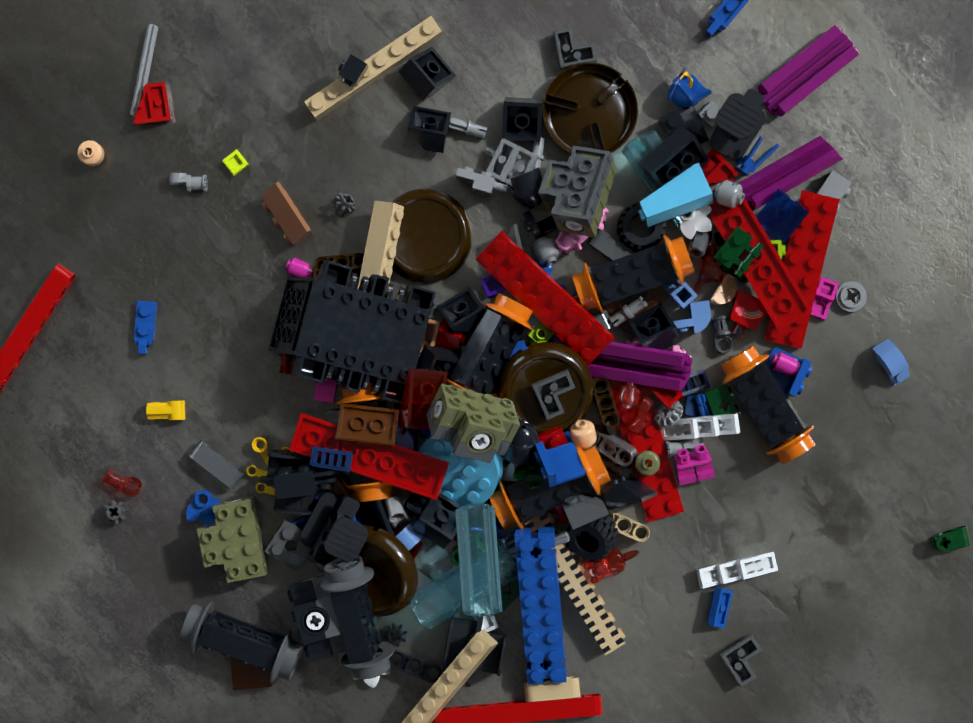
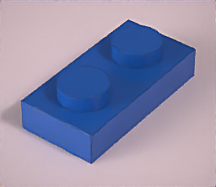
(720, 607)

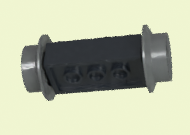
(348, 587)
(241, 641)

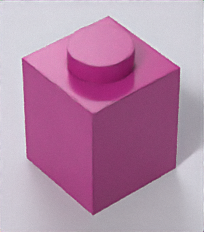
(326, 390)

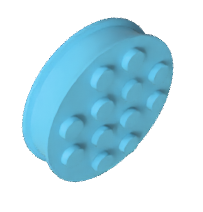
(466, 479)

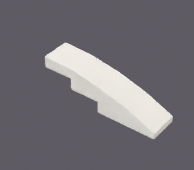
(702, 427)
(737, 570)

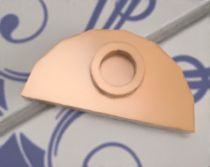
(725, 291)

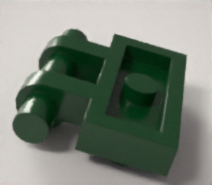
(734, 248)

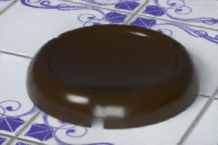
(590, 108)
(432, 236)
(537, 364)
(394, 572)

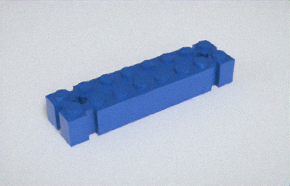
(541, 605)

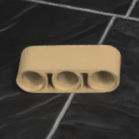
(632, 526)
(552, 691)

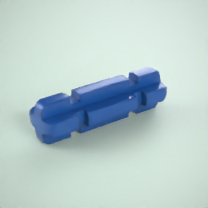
(703, 407)

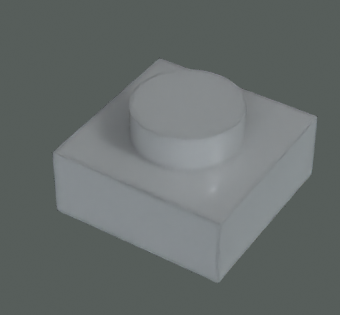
(709, 114)

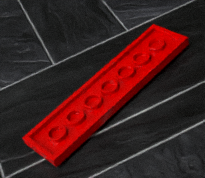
(805, 260)
(767, 272)
(545, 298)
(394, 466)
(663, 481)

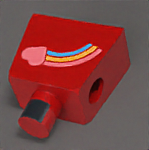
(745, 313)

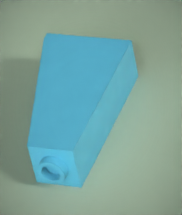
(677, 197)

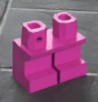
(688, 462)

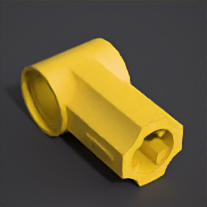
(169, 410)

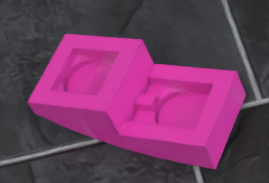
(824, 297)

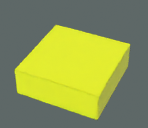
(235, 162)

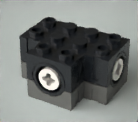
(315, 619)

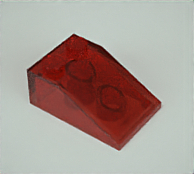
(417, 397)

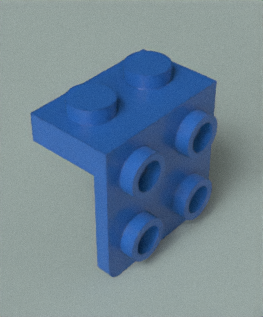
(791, 385)
(559, 463)

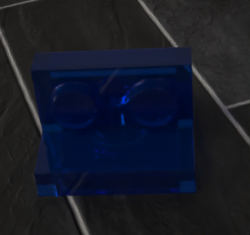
(782, 214)

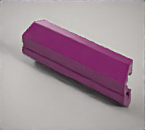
(807, 71)
(789, 171)
(643, 366)

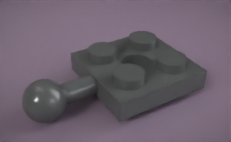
(291, 557)

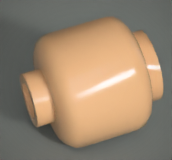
(96, 151)
(583, 434)

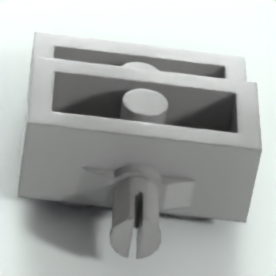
(510, 161)
(482, 183)

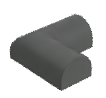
(568, 53)
(548, 389)
(736, 659)

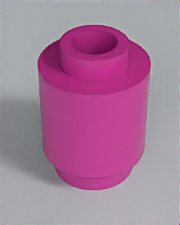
(299, 268)
(785, 364)

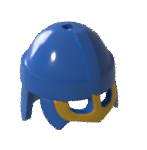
(687, 90)

